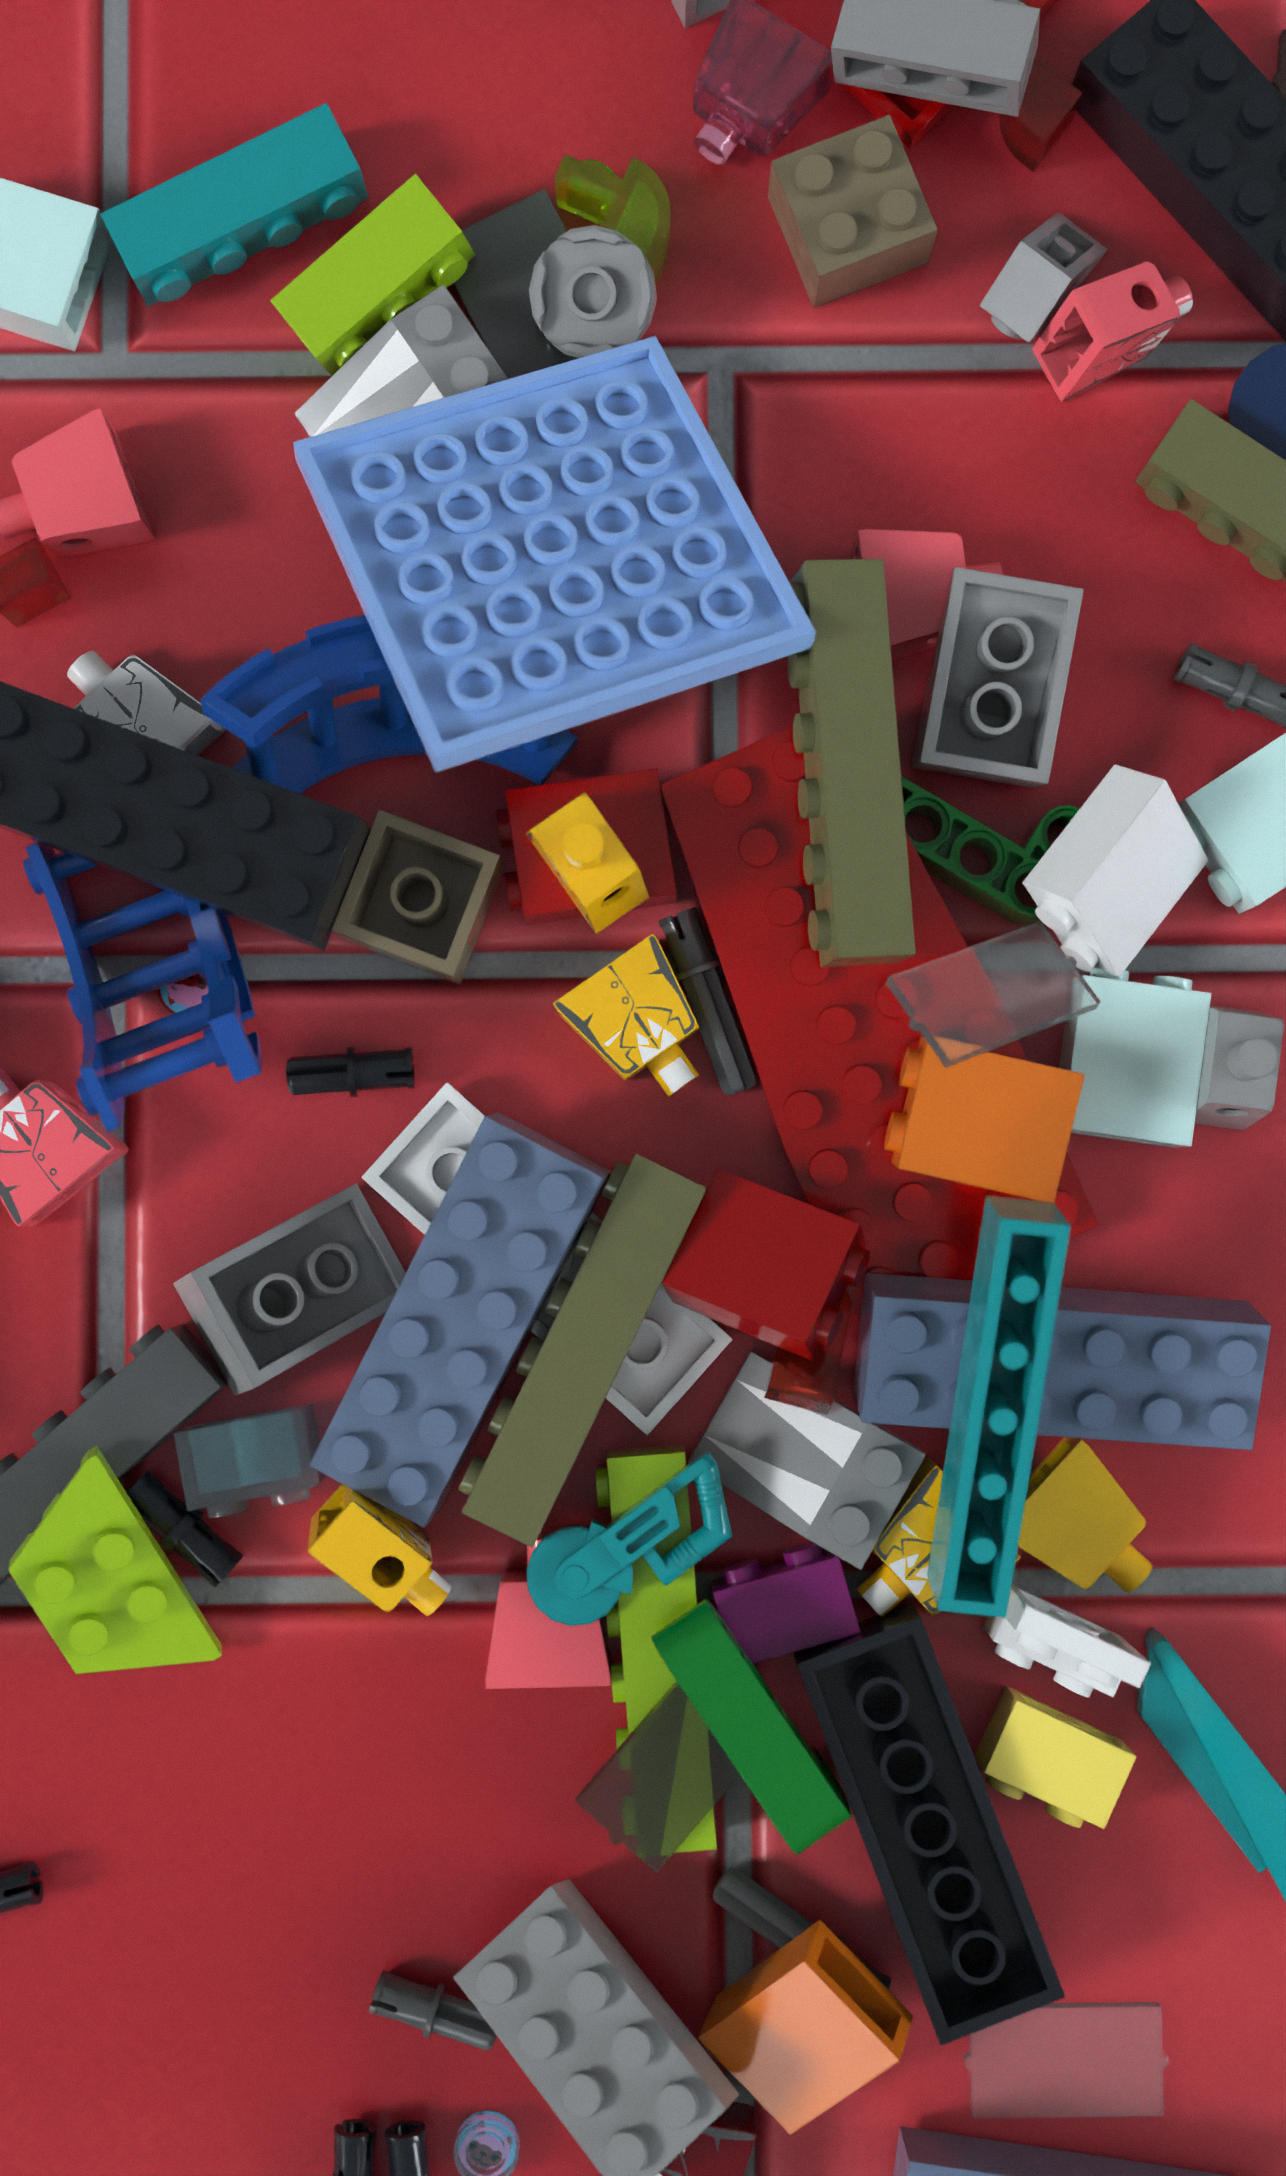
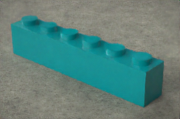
(997, 1404)

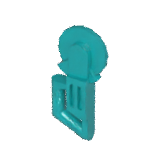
(582, 1570)

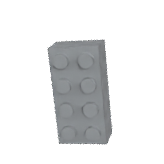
(595, 2036)

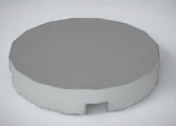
(592, 291)

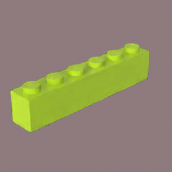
(651, 1606)

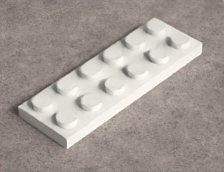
(672, 1340)

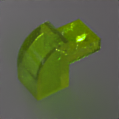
(630, 205)

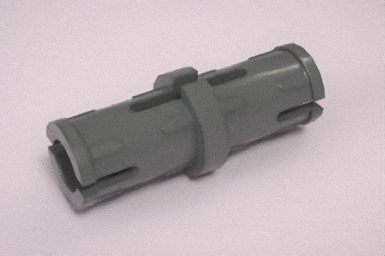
(1233, 683)

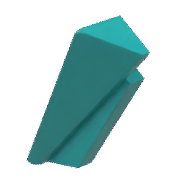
(1214, 1758)

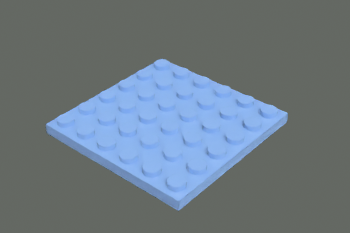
(550, 551)

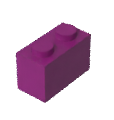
(786, 1602)

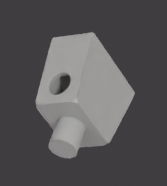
(1238, 1067)

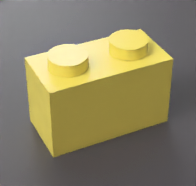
(1053, 1759)

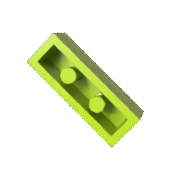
(374, 274)

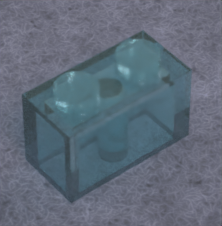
(249, 1459)

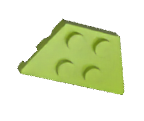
(107, 1582)

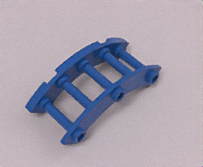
(306, 677)
(211, 955)

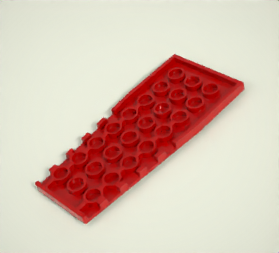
(828, 1036)

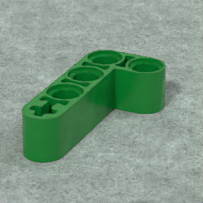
(1006, 859)
(752, 1727)

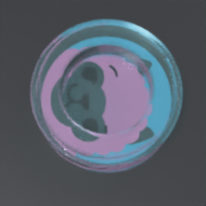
(486, 2145)

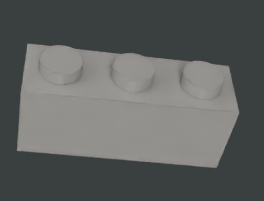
(939, 50)

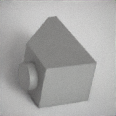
(1041, 277)

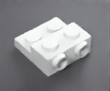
(1074, 1647)

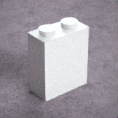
(1116, 870)

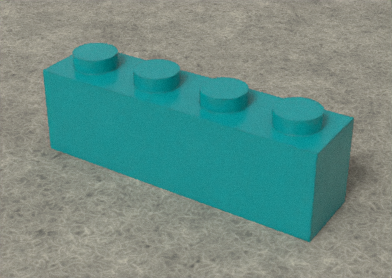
(236, 205)

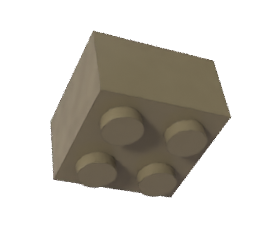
(851, 211)
(419, 896)

